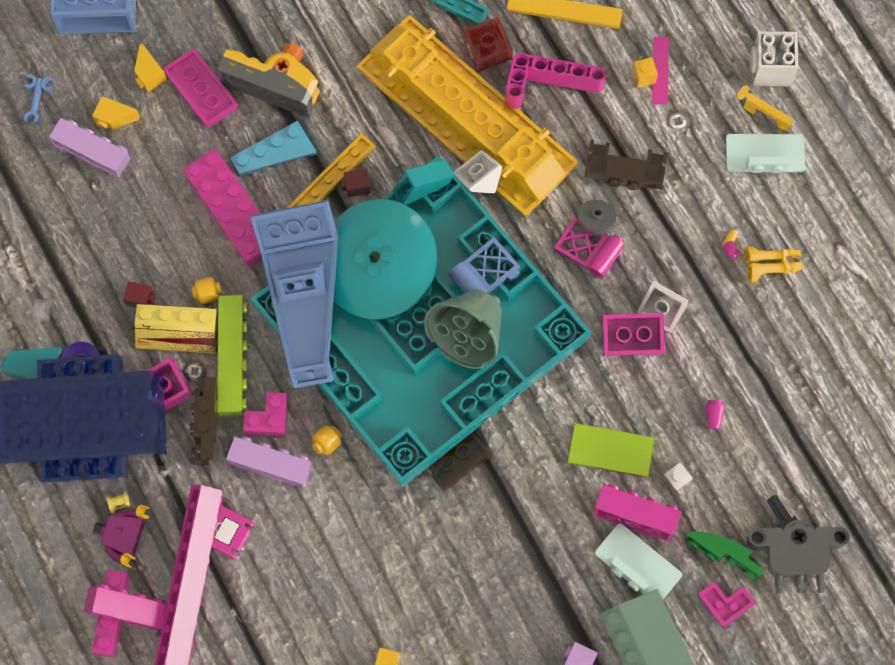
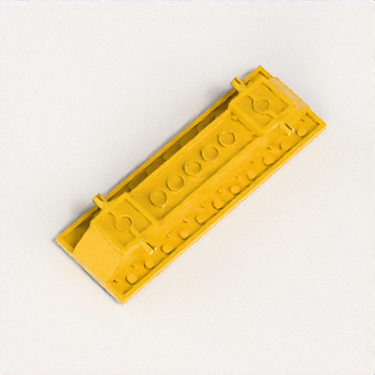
(466, 113)

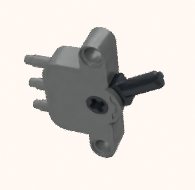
(796, 558)

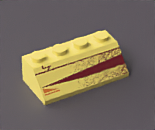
(176, 329)

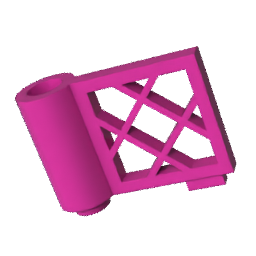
(600, 258)

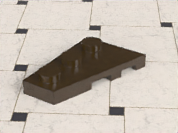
(460, 461)

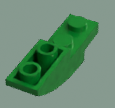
(718, 546)

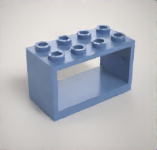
(94, 16)

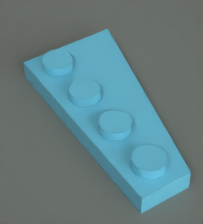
(280, 147)

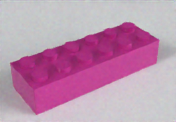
(226, 203)

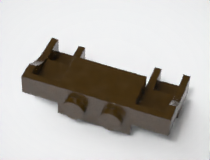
(625, 171)
(205, 421)

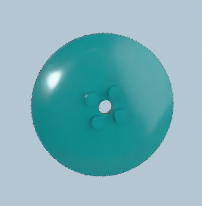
(404, 265)

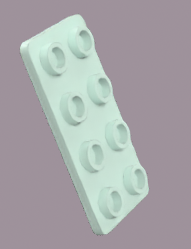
(765, 153)
(637, 562)

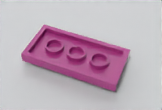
(200, 88)

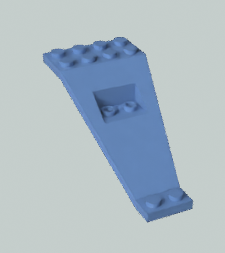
(296, 247)

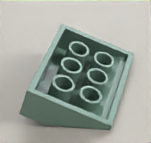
(645, 632)

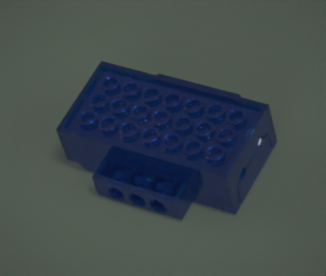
(82, 418)

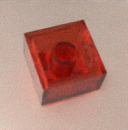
(487, 44)

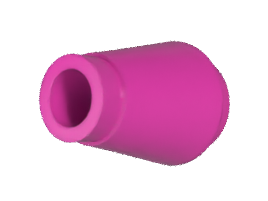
(715, 412)

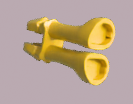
(755, 270)

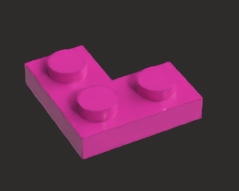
(724, 608)

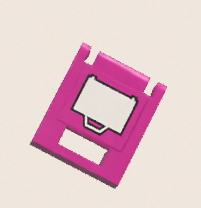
(230, 532)

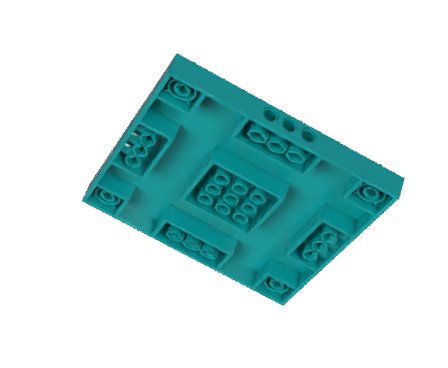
(395, 381)

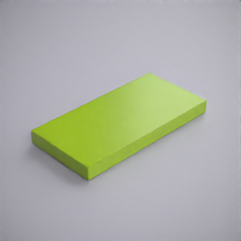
(611, 450)

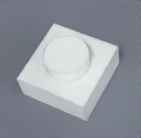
(678, 477)

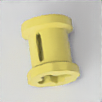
(119, 502)

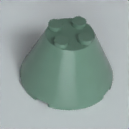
(466, 328)

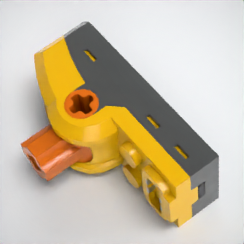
(277, 81)

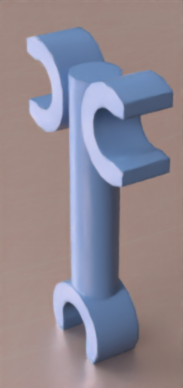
(37, 85)

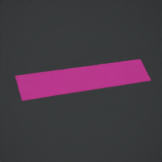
(660, 59)

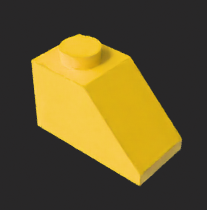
(147, 70)
(113, 114)

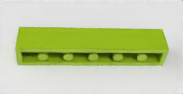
(231, 355)

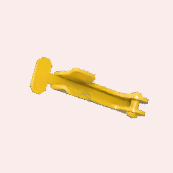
(753, 103)

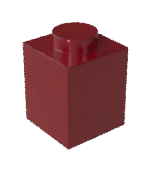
(356, 182)
(138, 294)

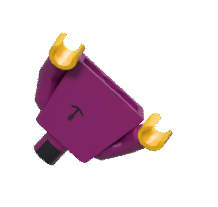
(122, 534)

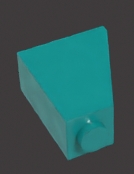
(422, 181)
(24, 363)

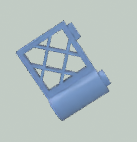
(468, 278)

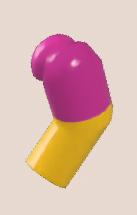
(729, 245)

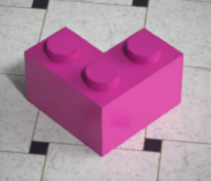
(272, 421)

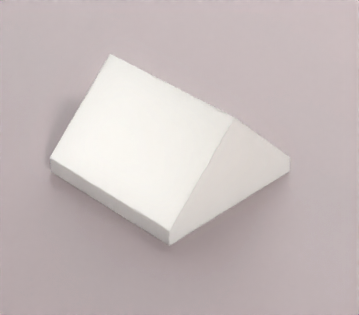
(480, 173)
(662, 300)

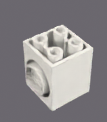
(774, 58)

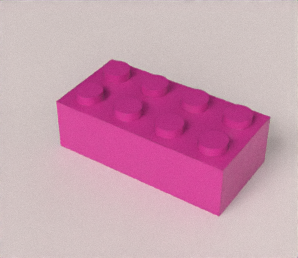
(637, 513)

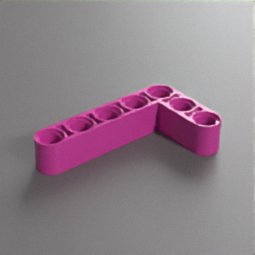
(551, 72)

